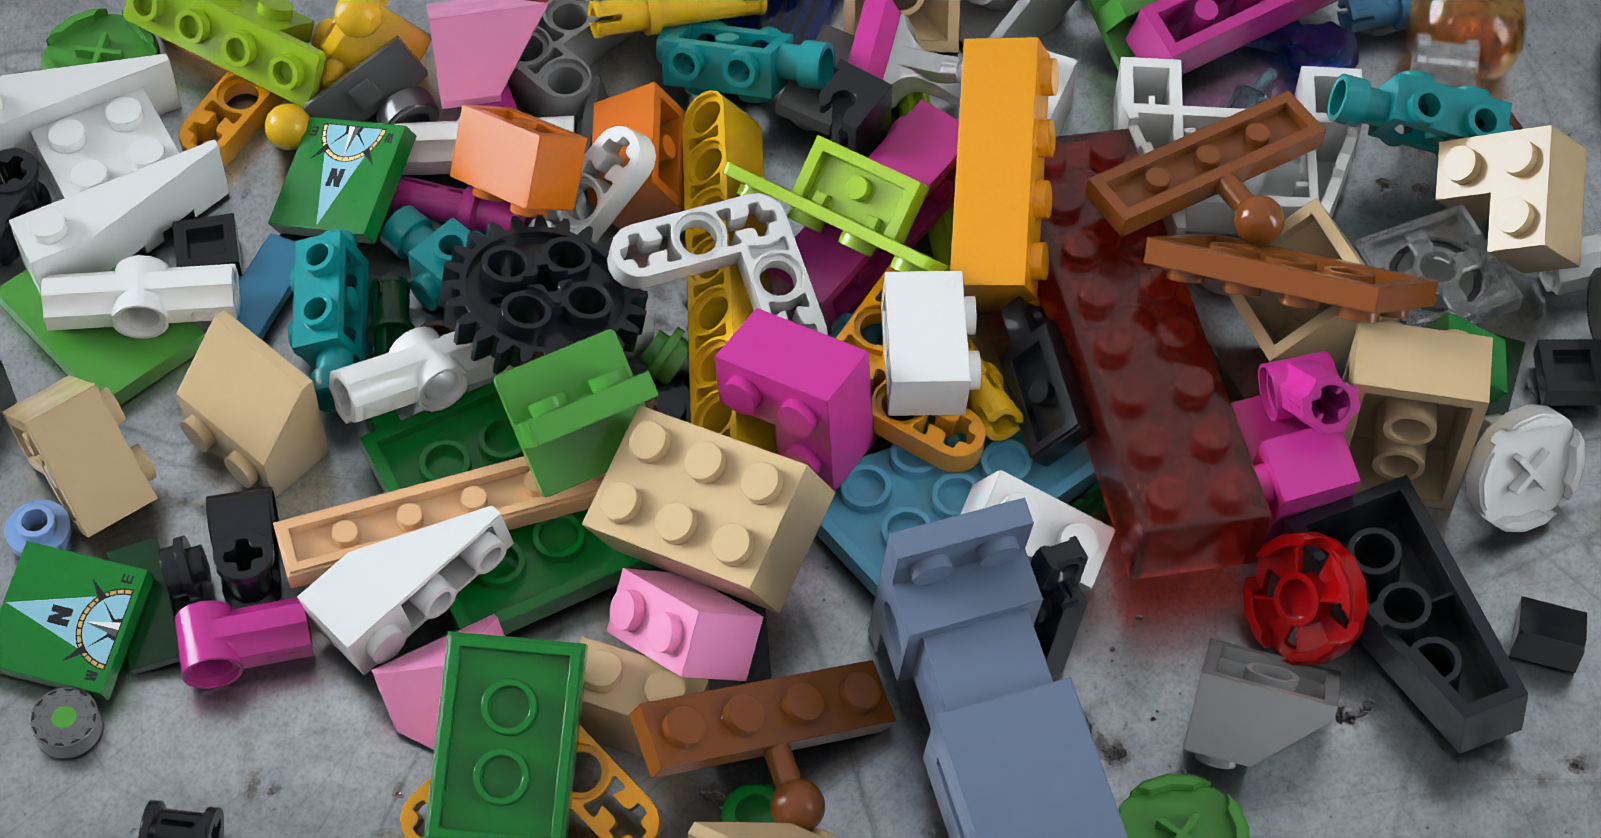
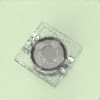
(1455, 253)

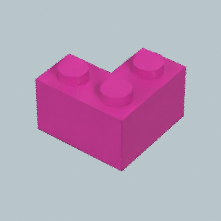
(803, 385)
(1294, 463)

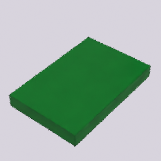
(506, 737)

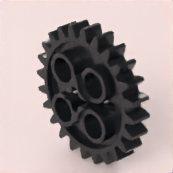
(535, 293)

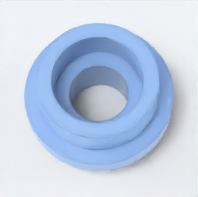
(33, 513)

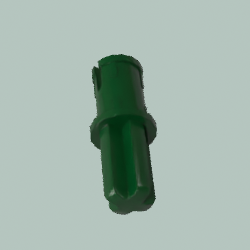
(389, 312)

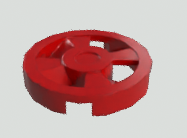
(1306, 600)

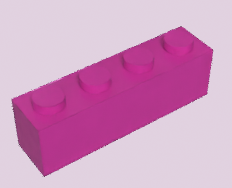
(1210, 28)
(917, 146)

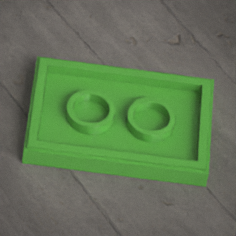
(101, 353)

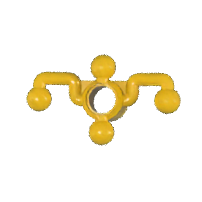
(346, 40)

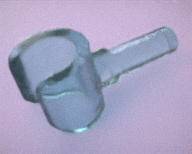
(1248, 96)

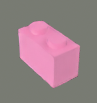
(684, 625)

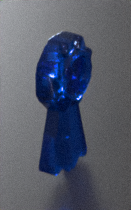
(1312, 45)

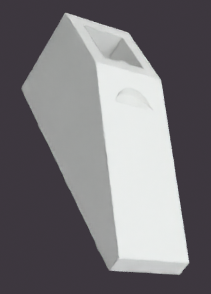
(394, 586)

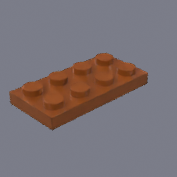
(1299, 276)

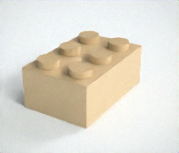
(1418, 406)
(709, 508)

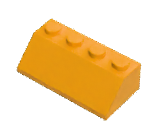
(1002, 169)

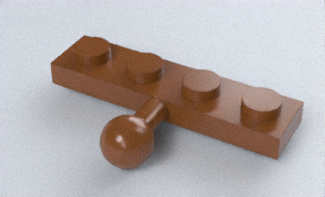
(1211, 164)
(765, 721)

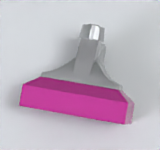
(889, 50)

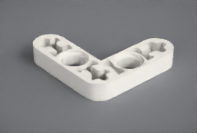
(612, 198)
(748, 251)

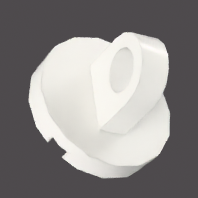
(1524, 467)

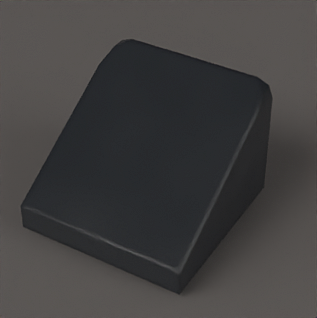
(1549, 634)

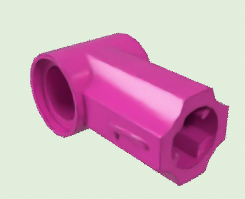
(1308, 390)
(223, 641)

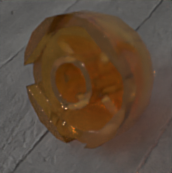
(1496, 24)

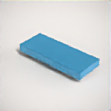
(266, 284)

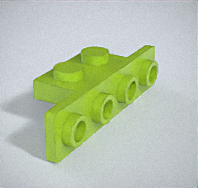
(247, 37)
(855, 195)

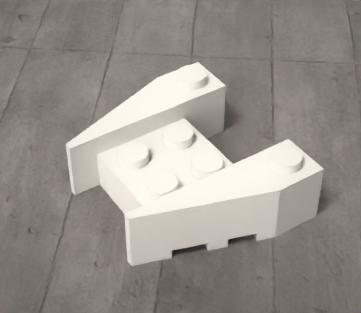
(1153, 110)
(106, 160)

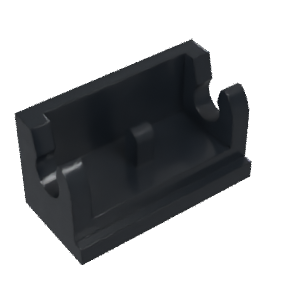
(859, 108)

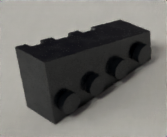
(1421, 613)

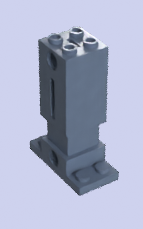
(1004, 738)

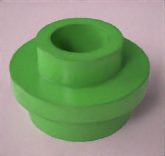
(666, 355)

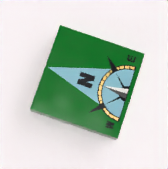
(342, 178)
(70, 618)

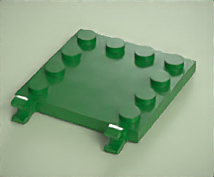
(550, 560)

